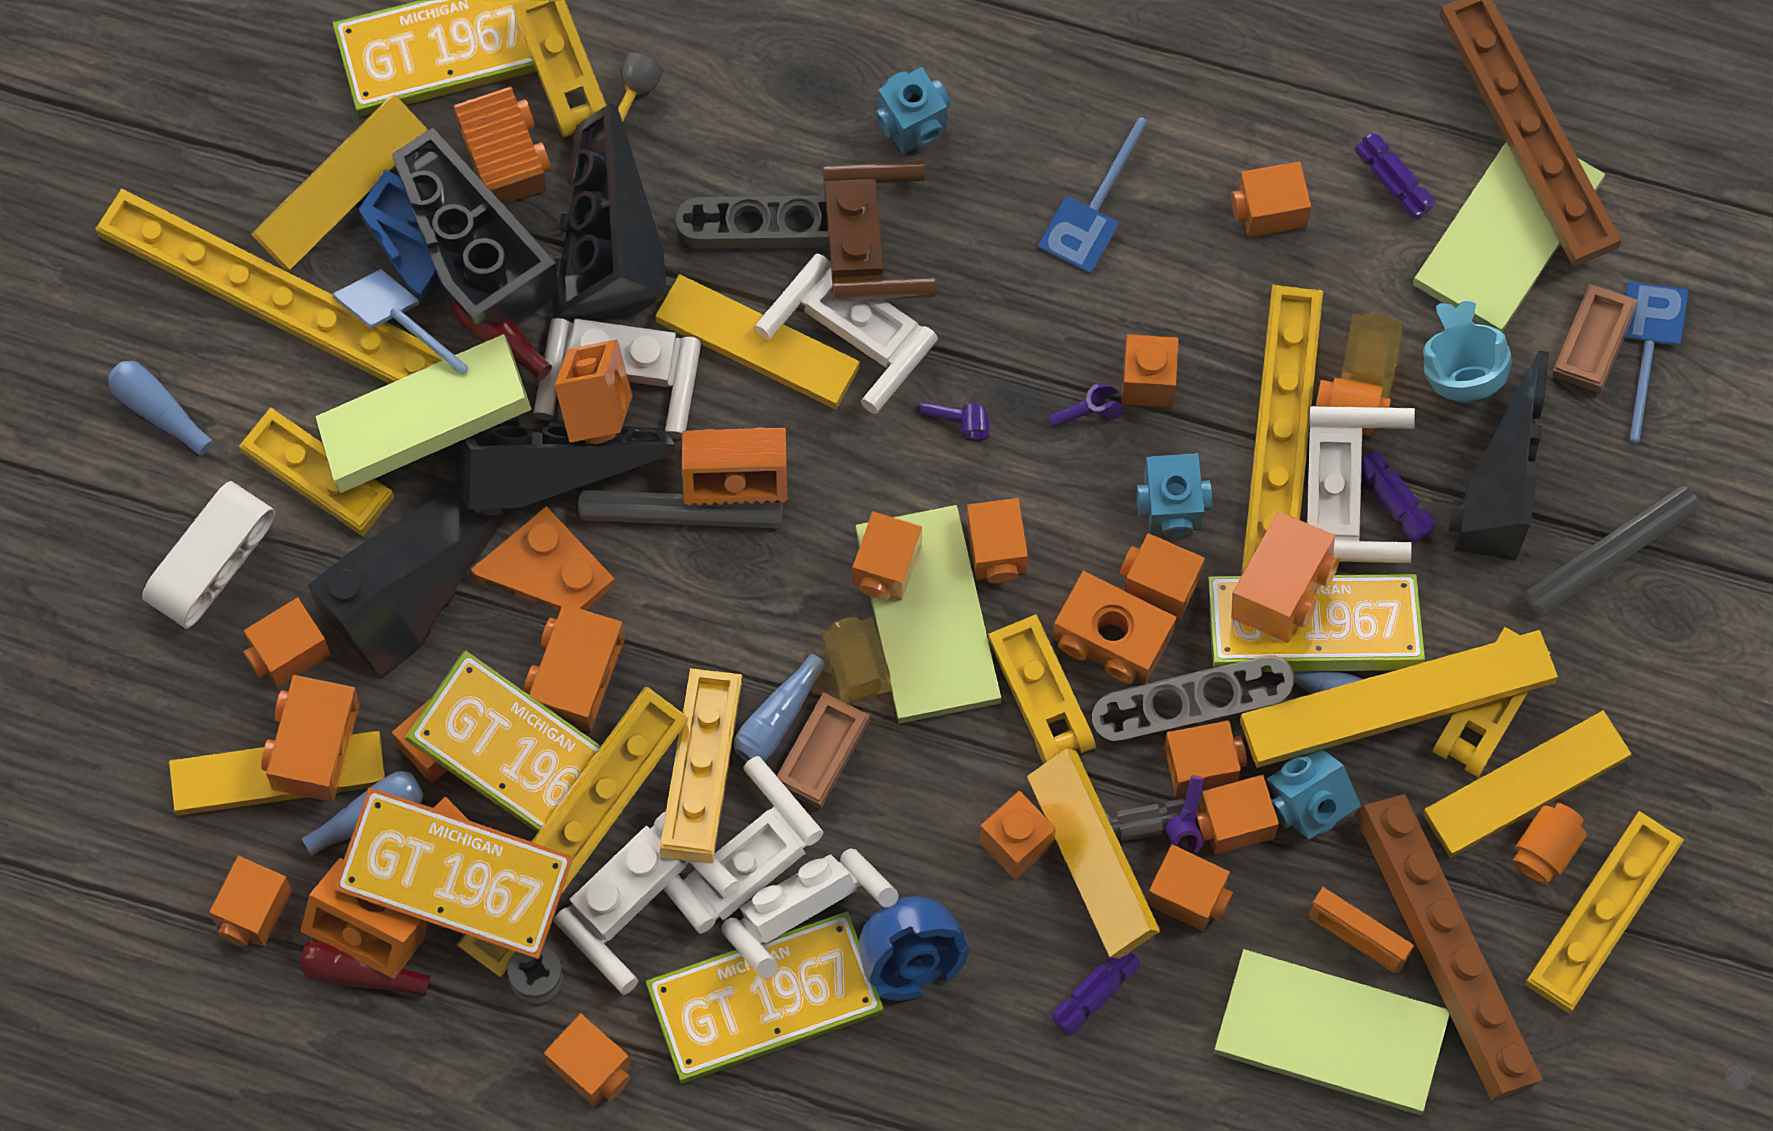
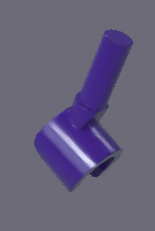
(1094, 403)
(973, 418)
(1185, 823)

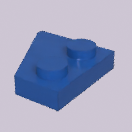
(396, 230)

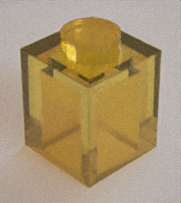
(1372, 350)
(855, 659)

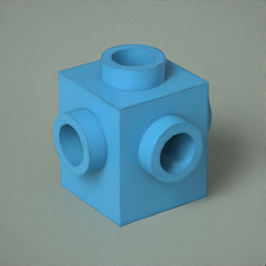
(912, 109)
(1173, 495)
(1312, 793)

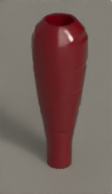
(521, 348)
(335, 967)

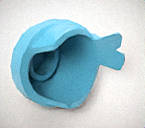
(1466, 358)

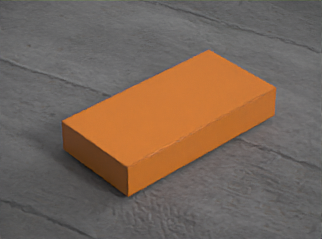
(1360, 930)

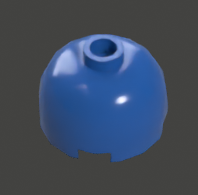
(911, 947)

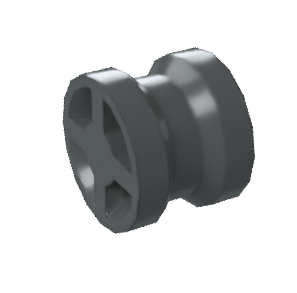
(534, 986)

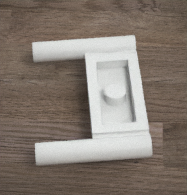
(867, 324)
(648, 357)
(1336, 478)
(752, 856)
(621, 893)
(799, 898)

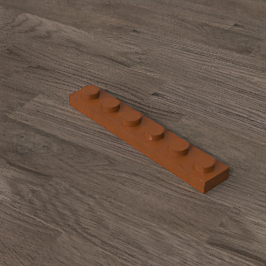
(1530, 129)
(1448, 947)

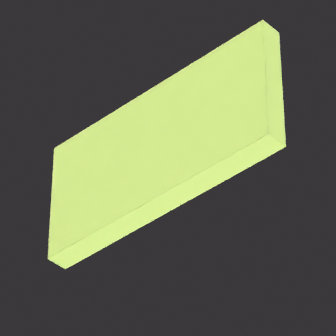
(1494, 245)
(422, 414)
(937, 630)
(1332, 1032)

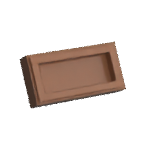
(1595, 338)
(822, 750)

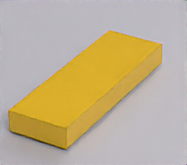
(304, 466)

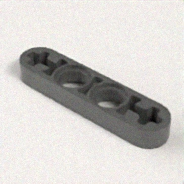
(771, 234)

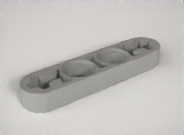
(1194, 704)

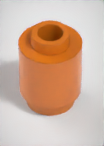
(1351, 394)
(1549, 843)

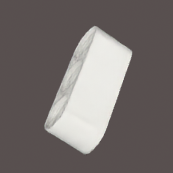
(208, 554)

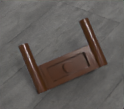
(855, 232)

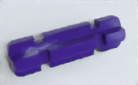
(1394, 176)
(1396, 497)
(1094, 992)

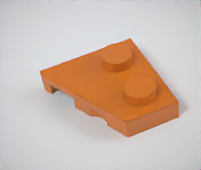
(546, 565)

